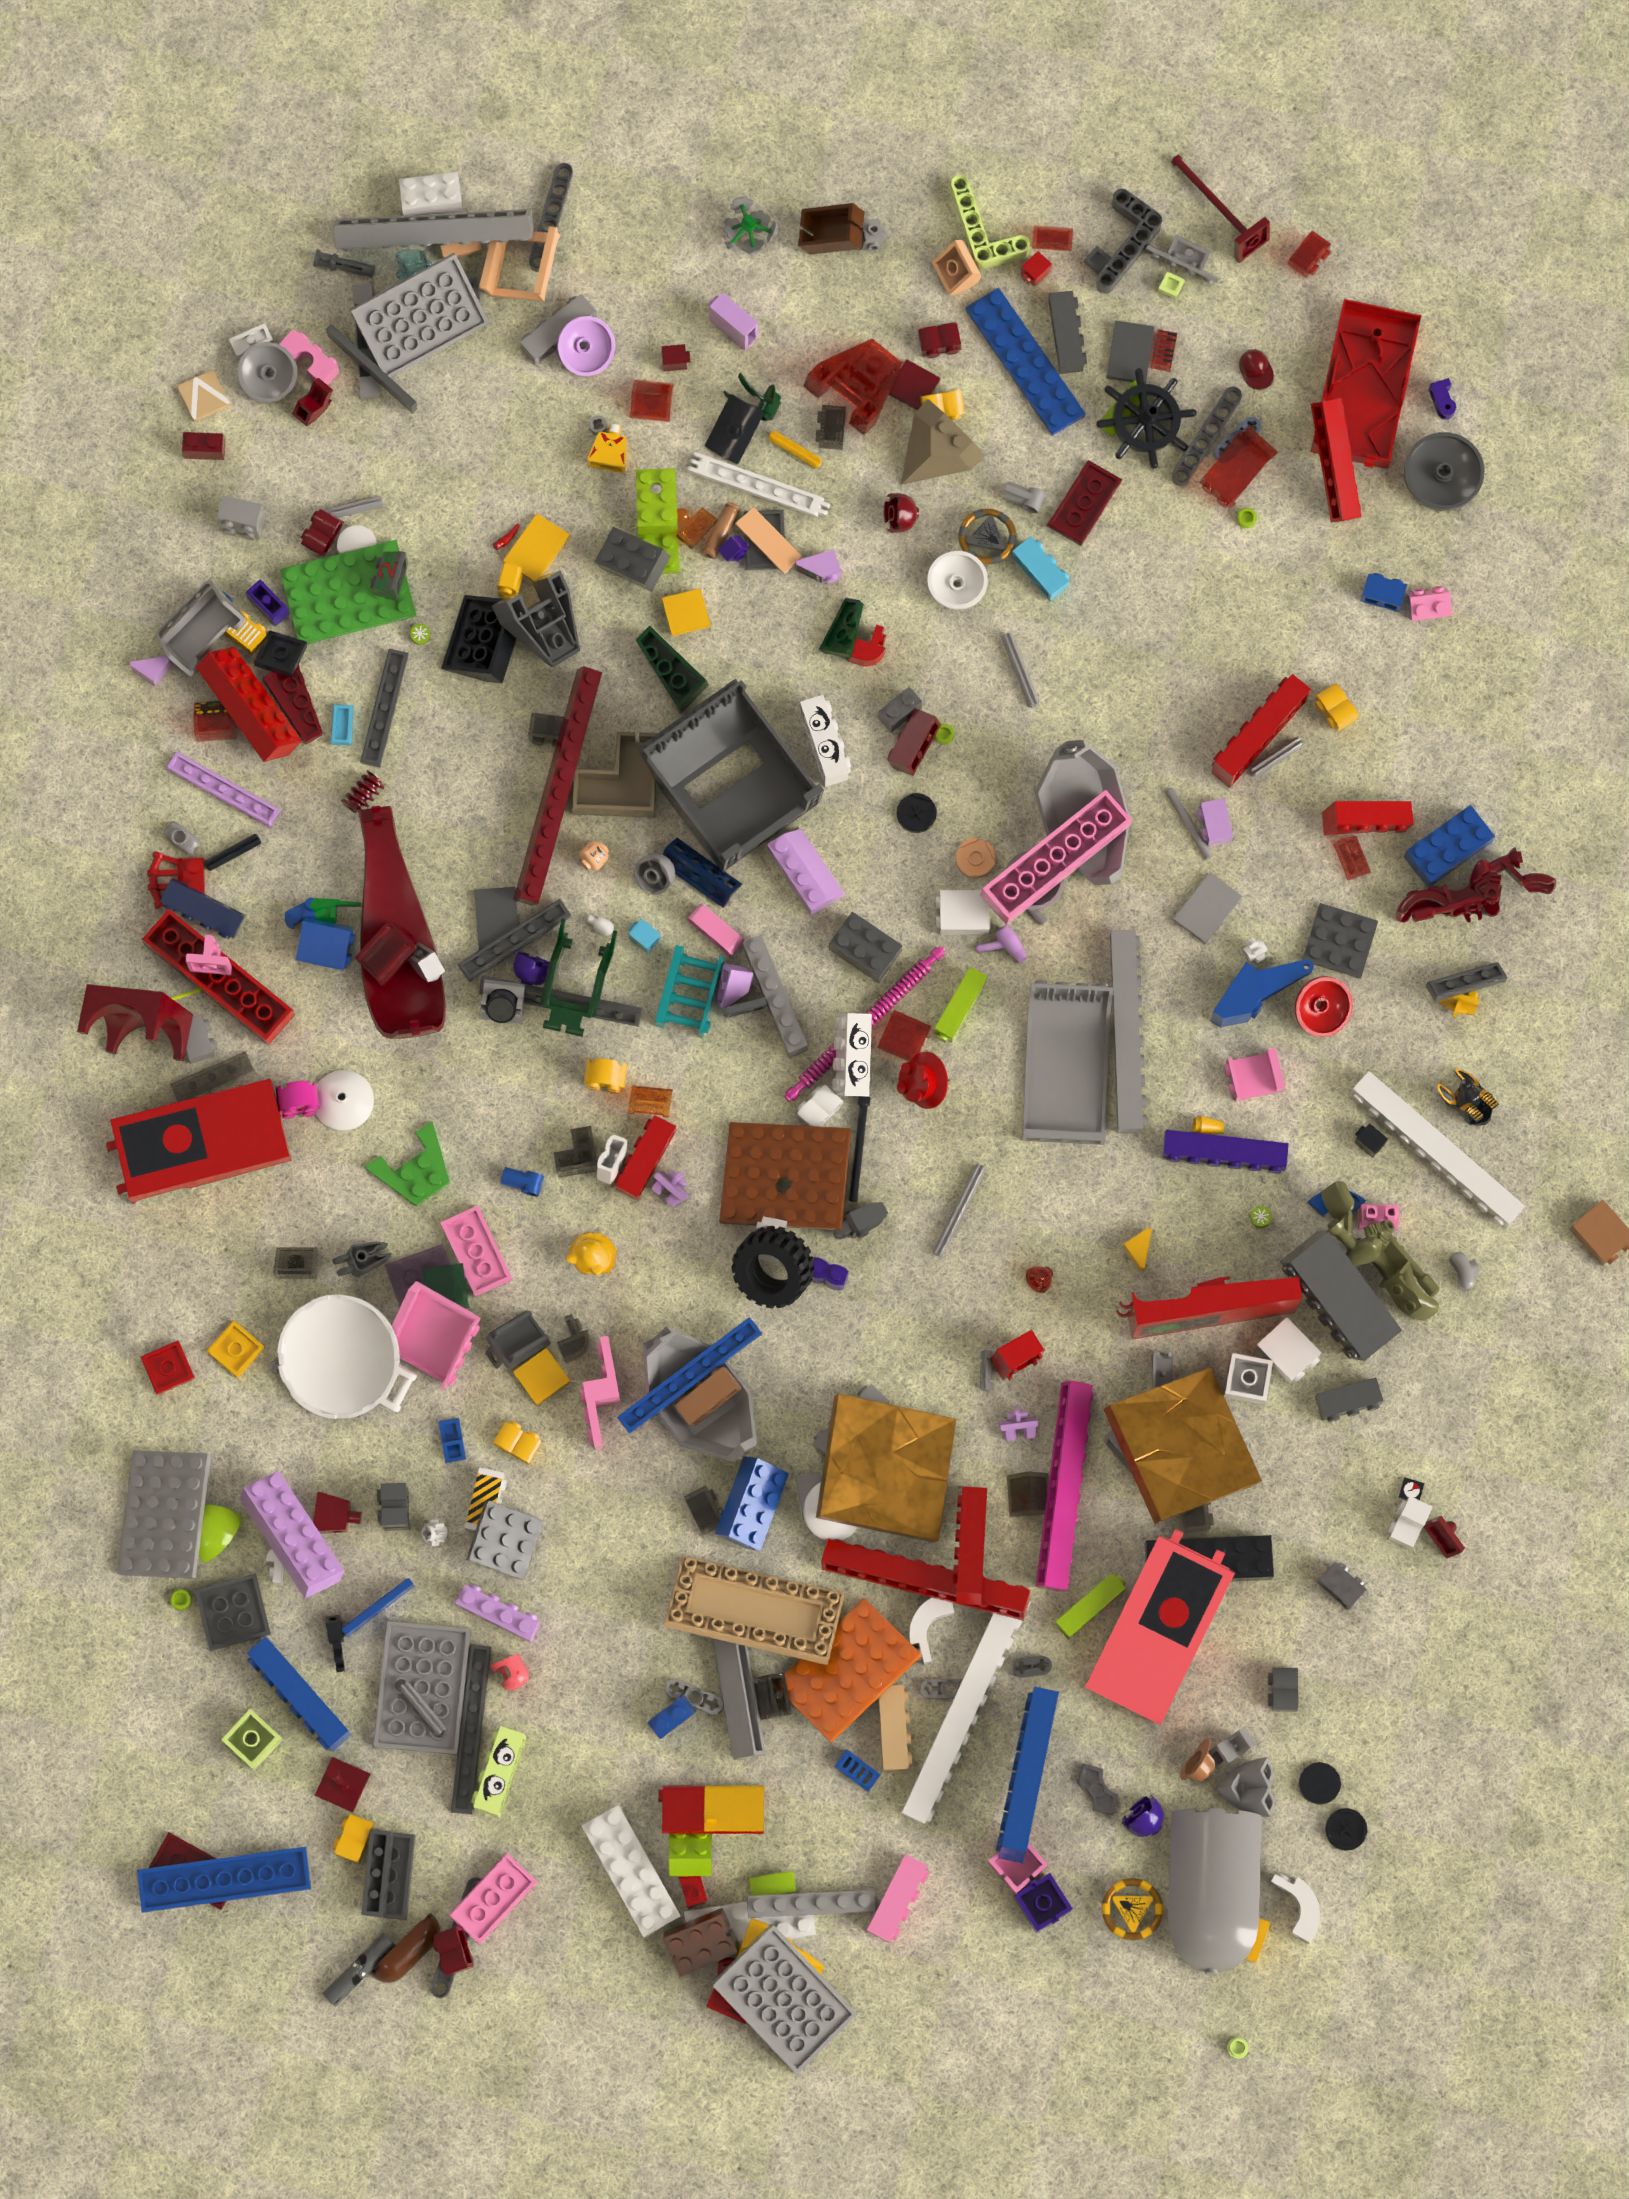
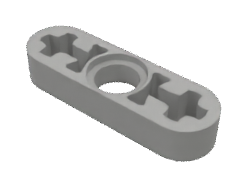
(935, 1684)
(710, 1698)

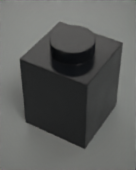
(1370, 1139)

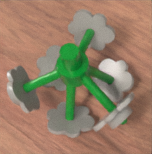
(755, 221)

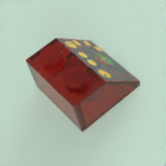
(213, 722)

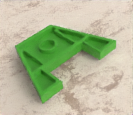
(421, 1175)

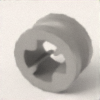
(597, 419)

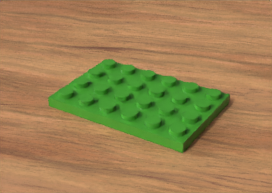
(336, 595)

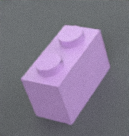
(1215, 822)

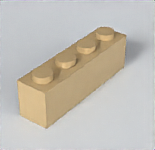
(893, 1729)

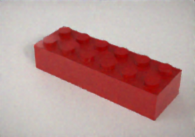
(248, 704)
(1261, 730)

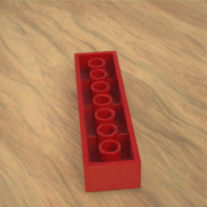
(235, 993)

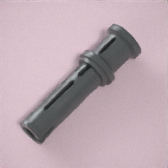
(367, 270)

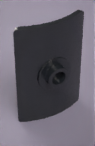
(734, 429)

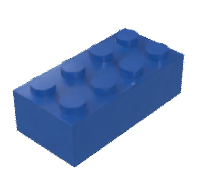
(1449, 846)
(751, 1503)

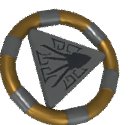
(988, 535)

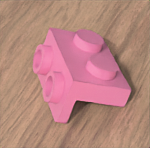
(1429, 603)

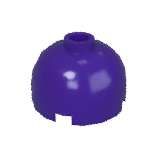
(530, 969)
(1145, 1818)

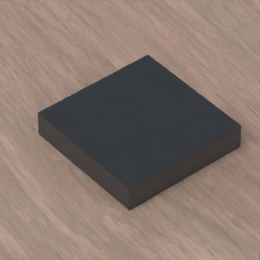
(280, 653)

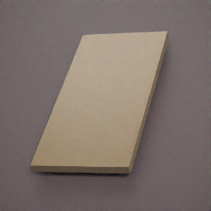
(754, 1610)

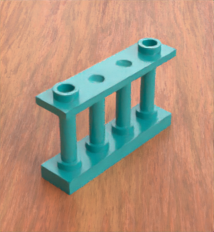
(669, 997)

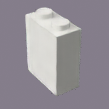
(962, 913)
(1289, 1351)

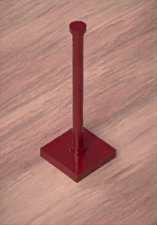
(1251, 238)
(342, 1784)

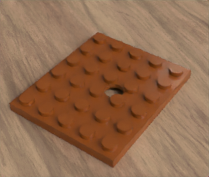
(806, 1155)

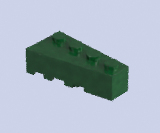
(675, 673)

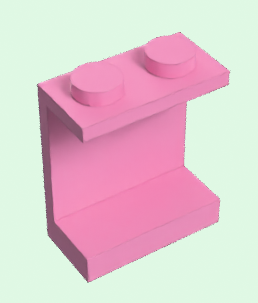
(1254, 1075)

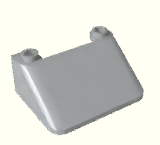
(198, 626)

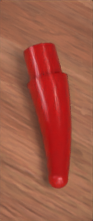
(503, 541)

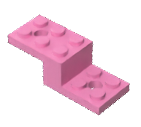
(600, 1393)

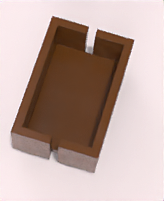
(832, 227)
(701, 1942)

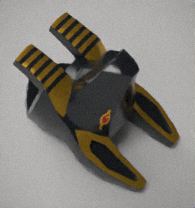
(1470, 1099)

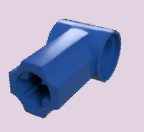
(527, 1182)

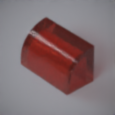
(1052, 238)

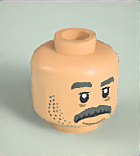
(594, 855)

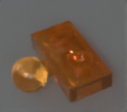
(695, 527)

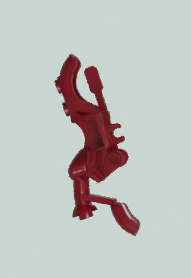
(1482, 891)

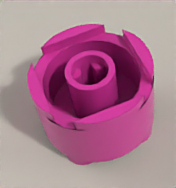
(297, 1099)

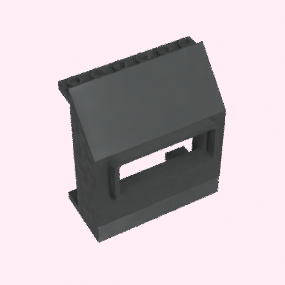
(753, 806)

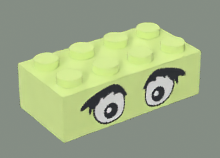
(499, 1772)

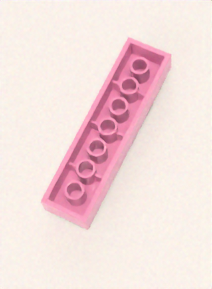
(1055, 857)

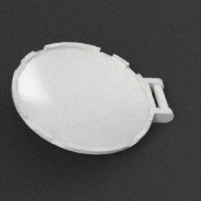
(341, 1358)

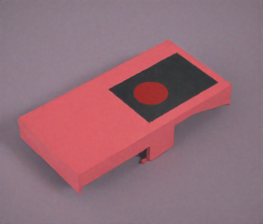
(1160, 1628)

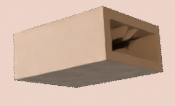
(1602, 1233)

